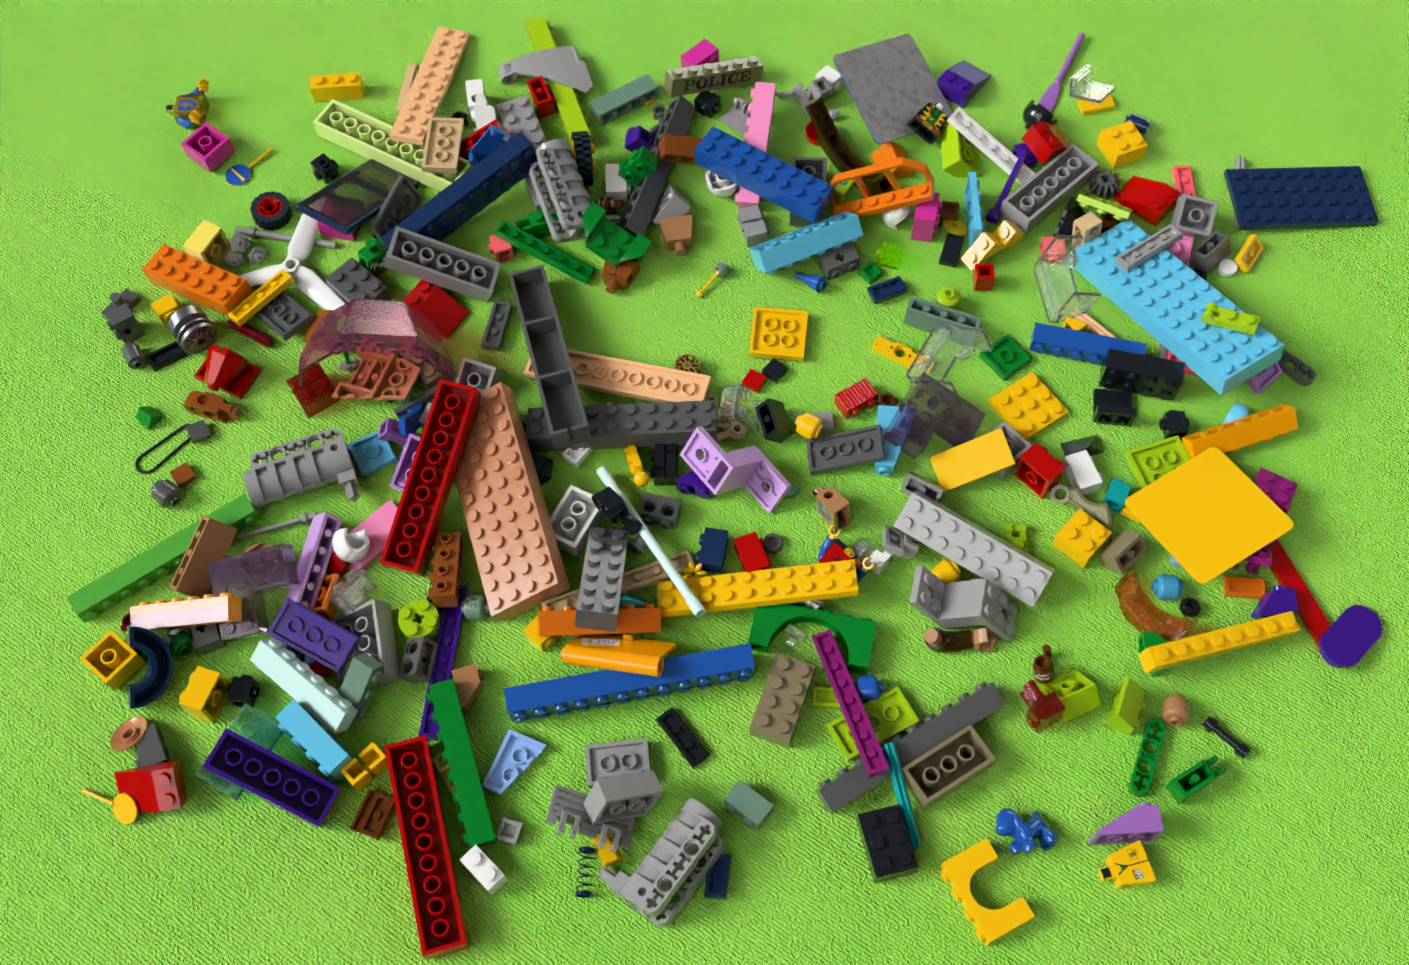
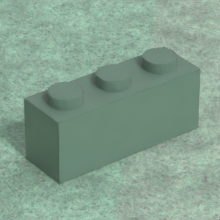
(360, 682)

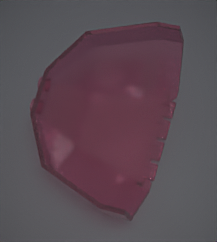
(373, 326)

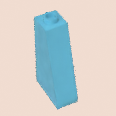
(884, 417)

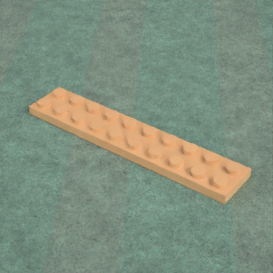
(430, 85)
(634, 378)

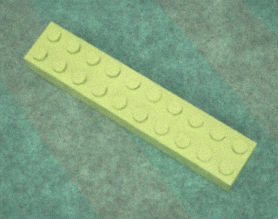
(372, 140)

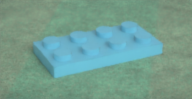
(973, 210)

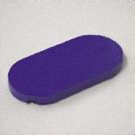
(1350, 637)

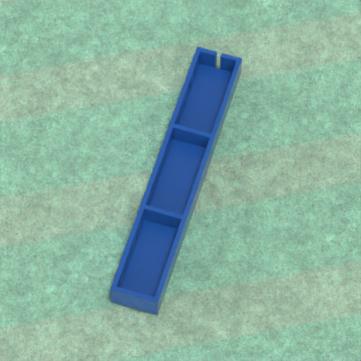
(611, 686)

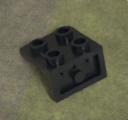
(1113, 407)

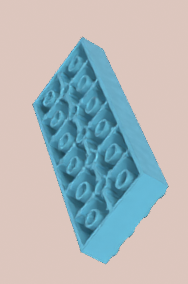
(1169, 305)

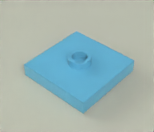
(372, 453)

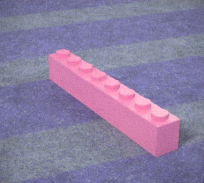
(758, 132)

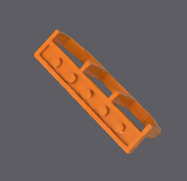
(887, 201)

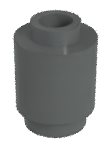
(133, 355)

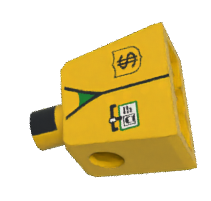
(1128, 867)

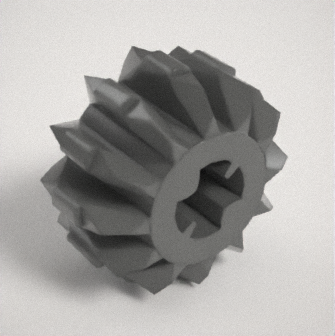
(1104, 184)

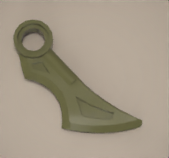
(1075, 498)

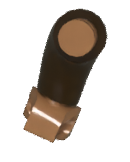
(956, 641)

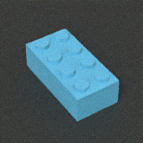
(314, 740)

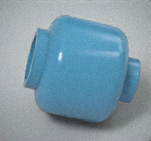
(1167, 587)

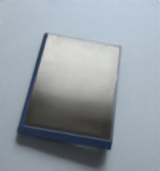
(353, 197)

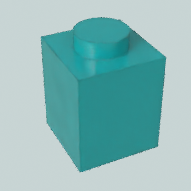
(1116, 495)

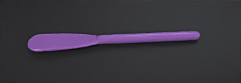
(1050, 97)

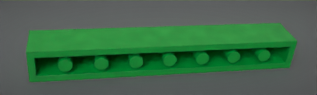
(463, 768)

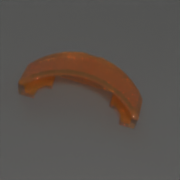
(1144, 614)

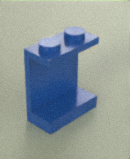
(489, 142)

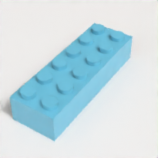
(806, 242)

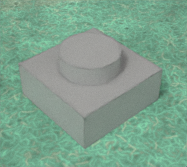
(509, 831)

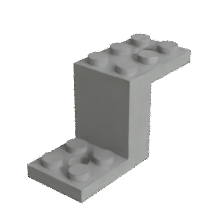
(963, 603)

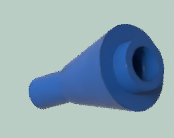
(816, 282)

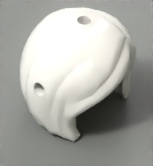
(893, 217)
(351, 546)

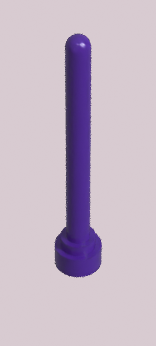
(993, 215)

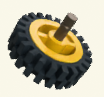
(582, 153)

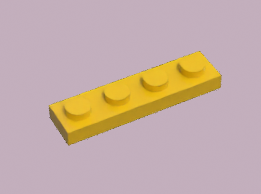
(260, 297)

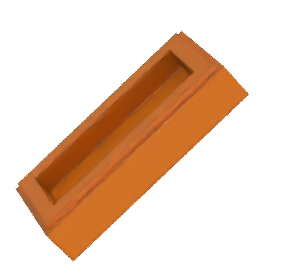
(1243, 587)

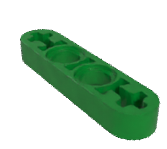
(1149, 758)

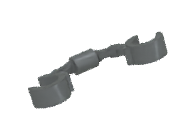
(659, 116)

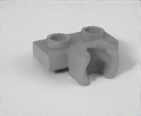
(897, 544)

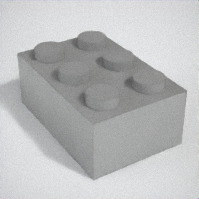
(622, 796)

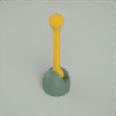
(720, 270)

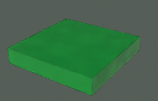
(1006, 357)

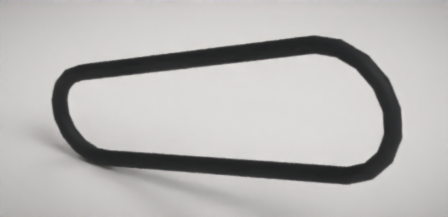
(146, 472)

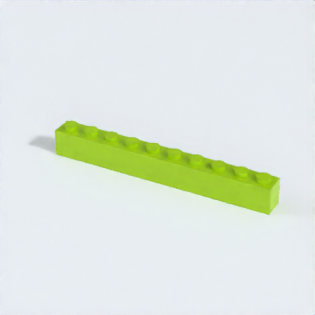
(566, 99)

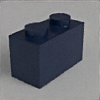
(713, 550)

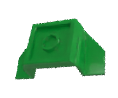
(609, 239)

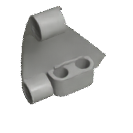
(553, 64)

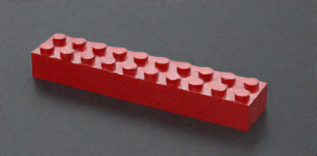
(430, 478)
(426, 848)

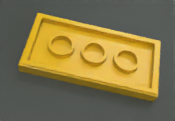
(973, 460)

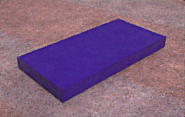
(313, 635)

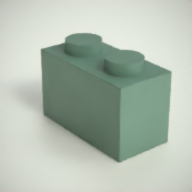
(748, 805)

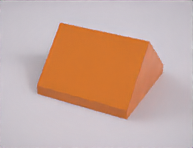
(889, 152)
(323, 604)

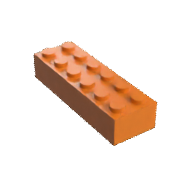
(196, 280)

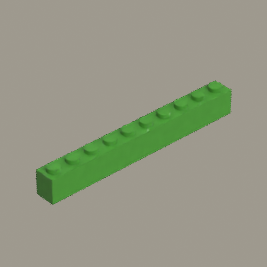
(153, 563)

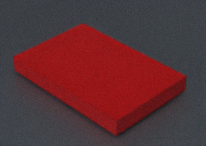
(240, 384)

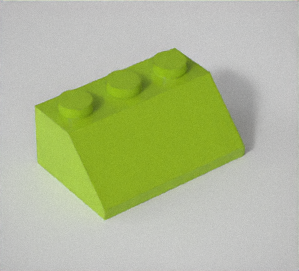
(958, 153)

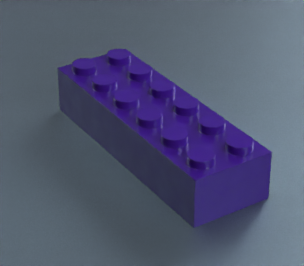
(271, 778)

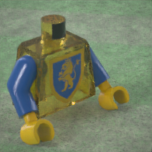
(192, 108)

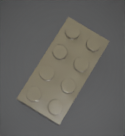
(782, 700)
(947, 767)

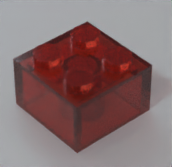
(316, 390)

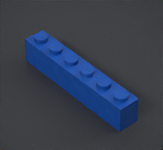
(1078, 344)

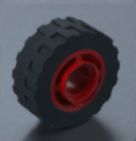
(271, 210)

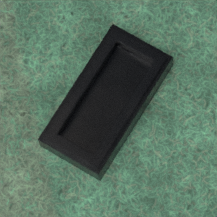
(951, 250)
(166, 355)

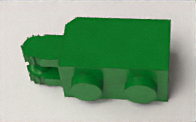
(536, 224)
(1194, 779)

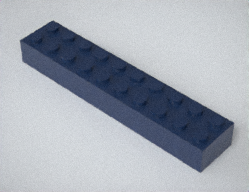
(471, 191)

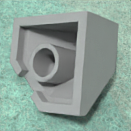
(671, 204)

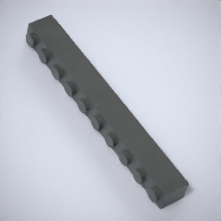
(649, 190)
(916, 742)

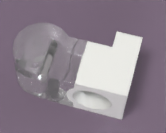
(864, 549)

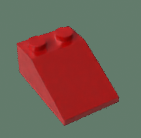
(1045, 141)
(1147, 198)
(437, 307)
(154, 786)

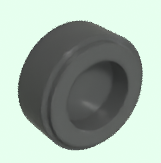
(773, 543)

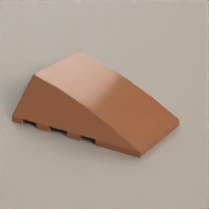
(379, 378)

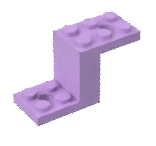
(735, 470)

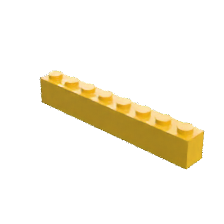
(1218, 642)

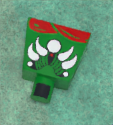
(373, 256)

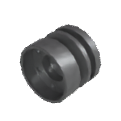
(192, 329)

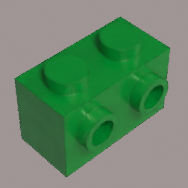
(638, 166)

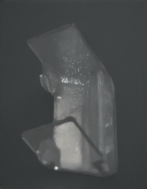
(1057, 281)
(943, 348)

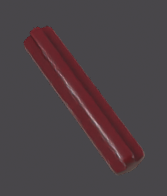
(251, 333)

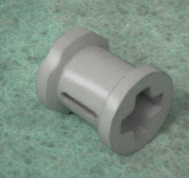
(637, 545)

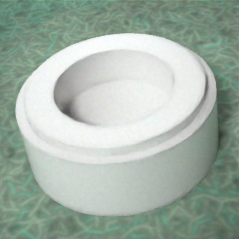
(1227, 268)

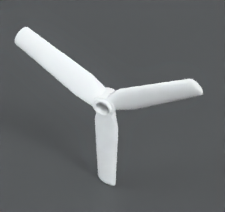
(306, 279)

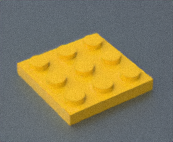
(778, 333)
(1028, 406)

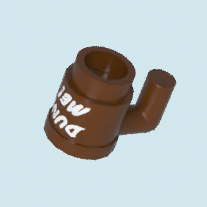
(1043, 666)

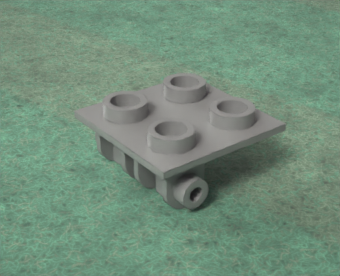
(737, 116)

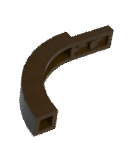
(838, 151)

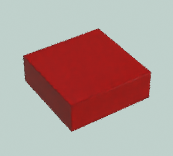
(754, 380)
(337, 565)

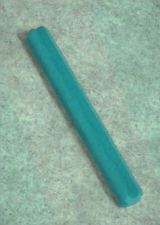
(901, 793)

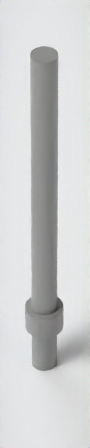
(254, 232)

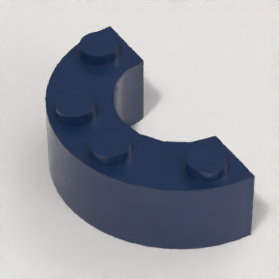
(159, 669)

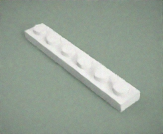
(988, 145)

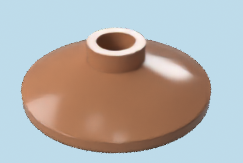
(128, 734)

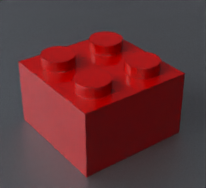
(1039, 470)

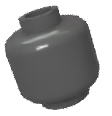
(165, 493)

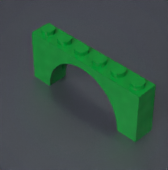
(855, 633)

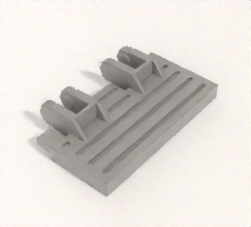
(568, 808)

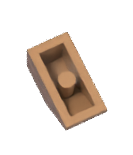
(468, 685)

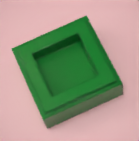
(870, 272)

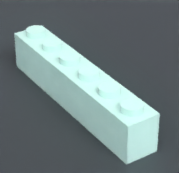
(304, 685)

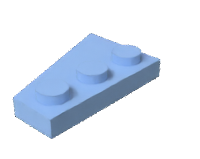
(511, 761)

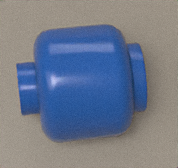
(868, 688)

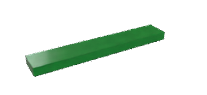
(544, 252)

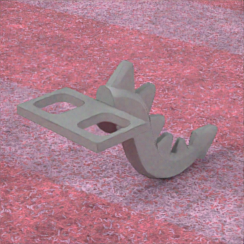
(803, 98)

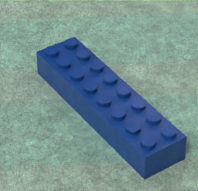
(763, 174)

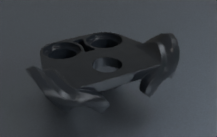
(614, 508)

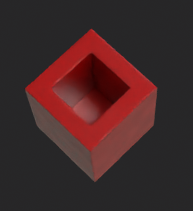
(983, 277)

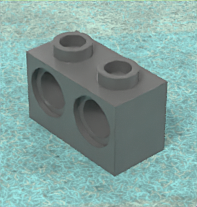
(661, 506)
(418, 660)

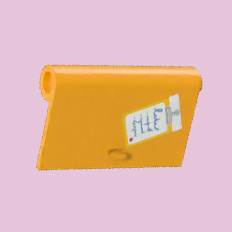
(618, 653)

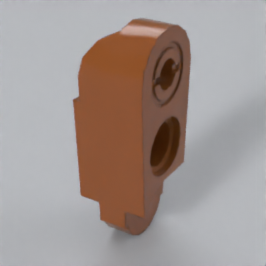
(211, 407)

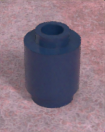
(1140, 122)

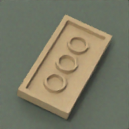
(442, 145)

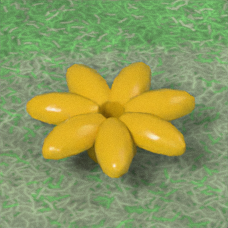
(693, 571)

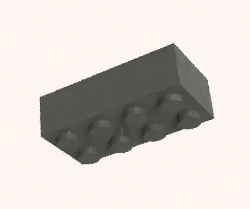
(815, 167)

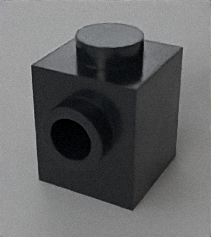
(707, 104)
(1174, 424)
(243, 691)

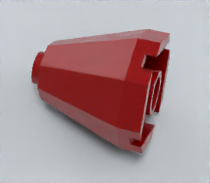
(222, 367)

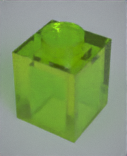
(889, 255)

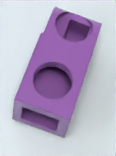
(390, 431)

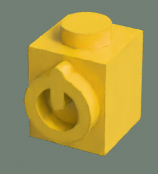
(166, 307)

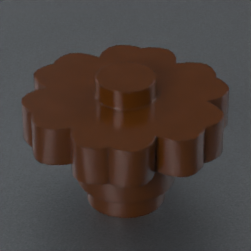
(609, 204)

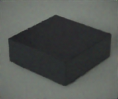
(774, 370)

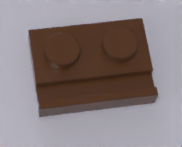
(373, 815)

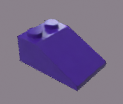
(962, 82)

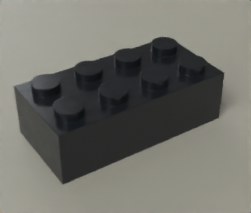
(1141, 374)

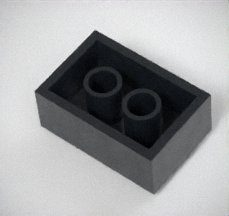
(886, 843)

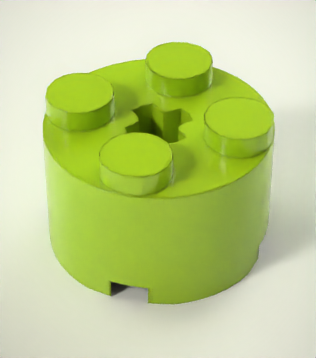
(417, 612)

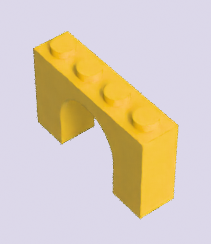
(989, 923)

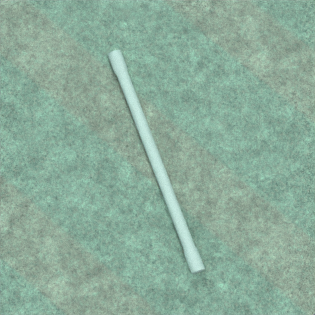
(691, 600)

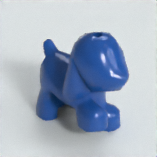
(1011, 824)

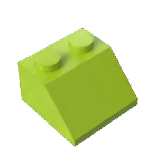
(1076, 693)
(1126, 707)

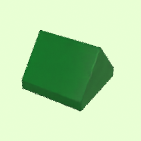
(148, 416)

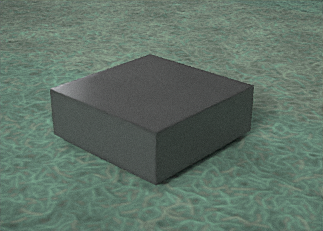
(198, 431)

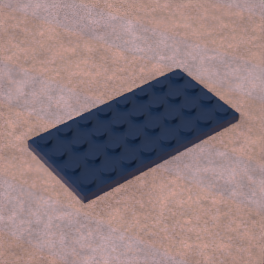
(1300, 197)

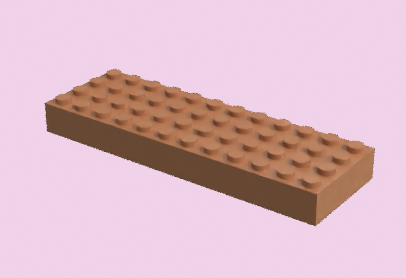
(507, 510)

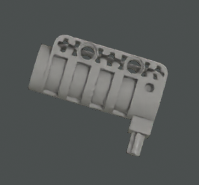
(564, 188)
(302, 470)
(670, 865)

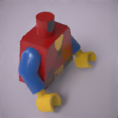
(836, 550)

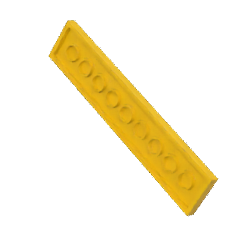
(762, 588)

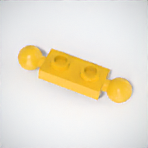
(640, 477)

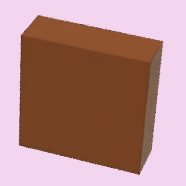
(183, 475)

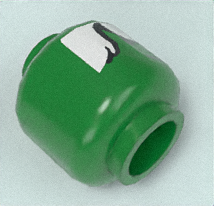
(178, 642)

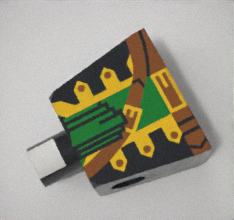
(929, 122)

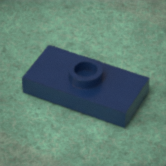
(887, 290)
(718, 878)

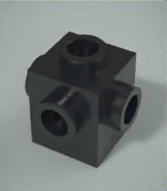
(325, 169)

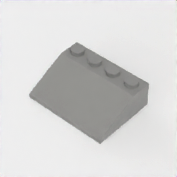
(376, 638)

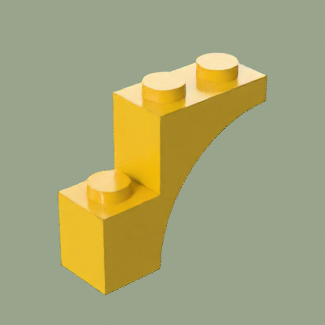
(990, 243)

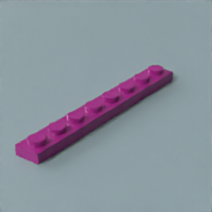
(850, 704)

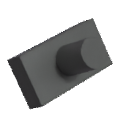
(117, 299)

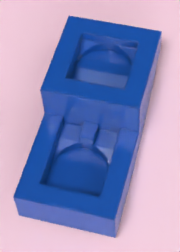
(409, 421)

